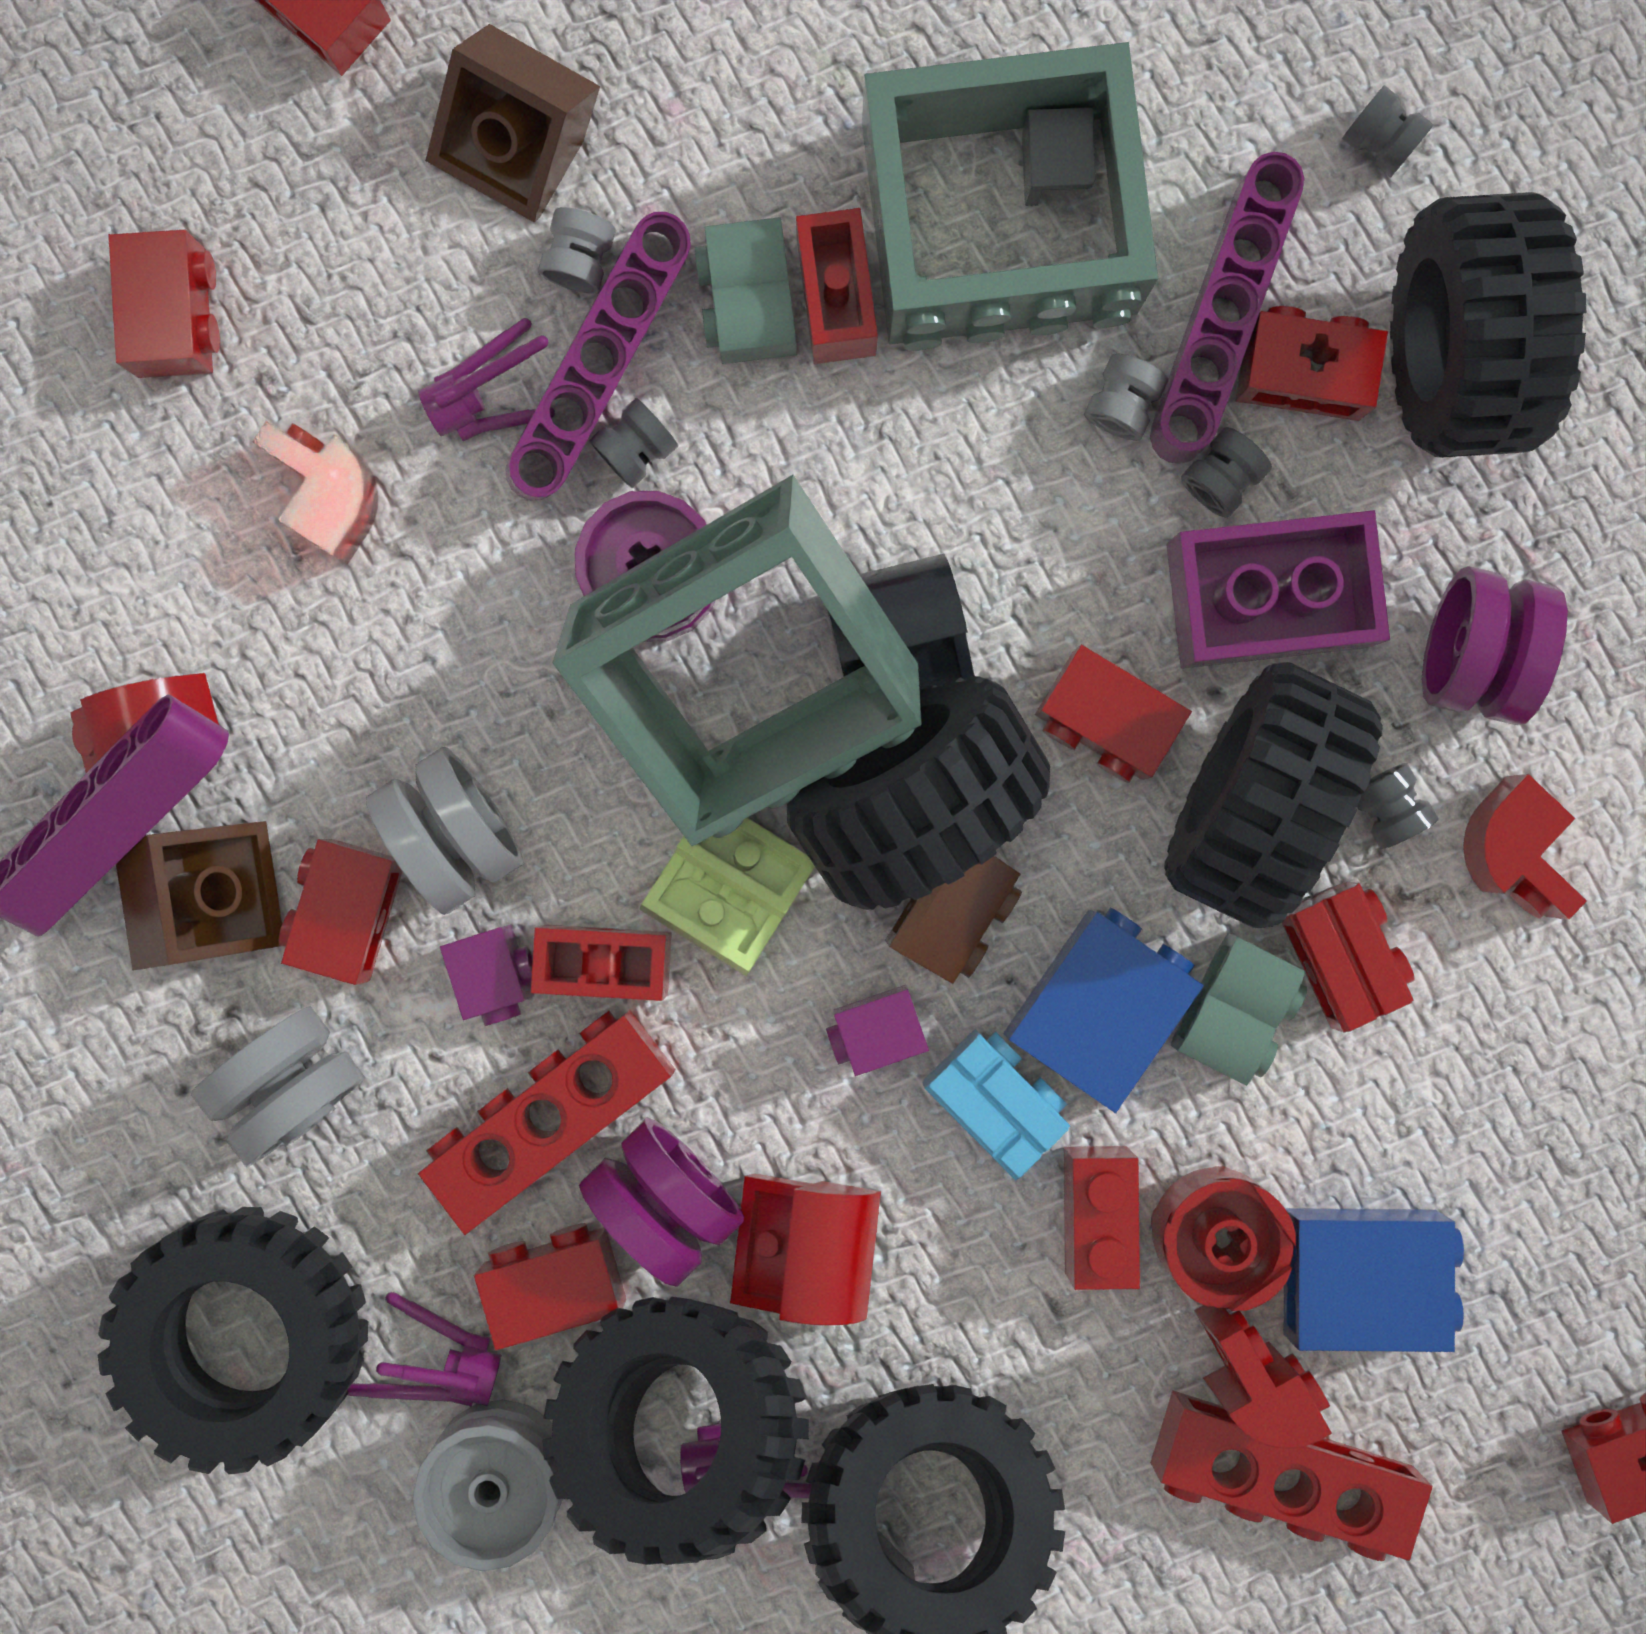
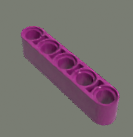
(1240, 282)
(618, 334)
(107, 813)

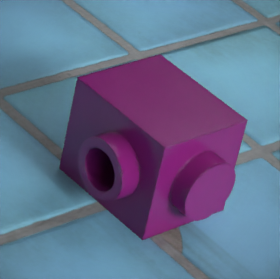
(489, 974)
(877, 1031)

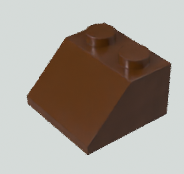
(510, 120)
(199, 895)
(948, 924)

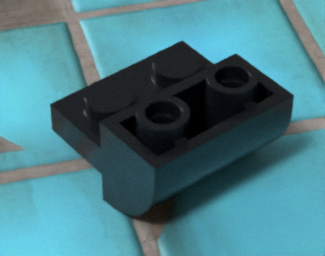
(926, 614)

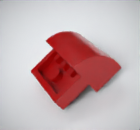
(805, 1250)
(1259, 1387)

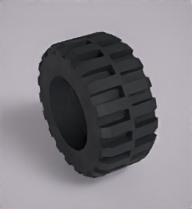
(1487, 324)
(1274, 796)
(927, 805)
(167, 1387)
(596, 1432)
(1015, 1498)

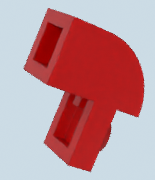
(114, 711)
(1507, 843)

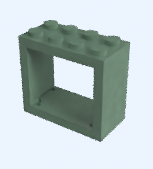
(993, 98)
(773, 760)

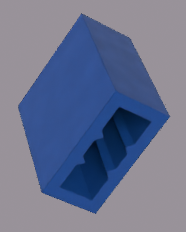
(1105, 1007)
(1373, 1281)

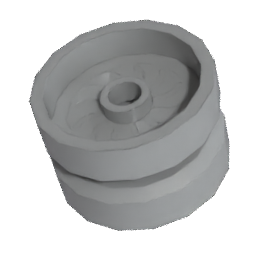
(444, 831)
(283, 1092)
(468, 1515)

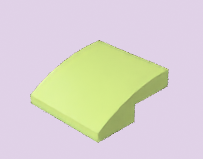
(729, 892)

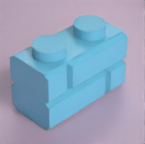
(997, 1102)

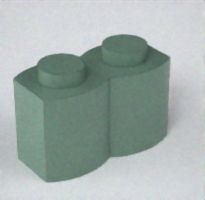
(749, 290)
(1240, 1009)

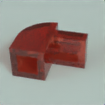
(338, 492)

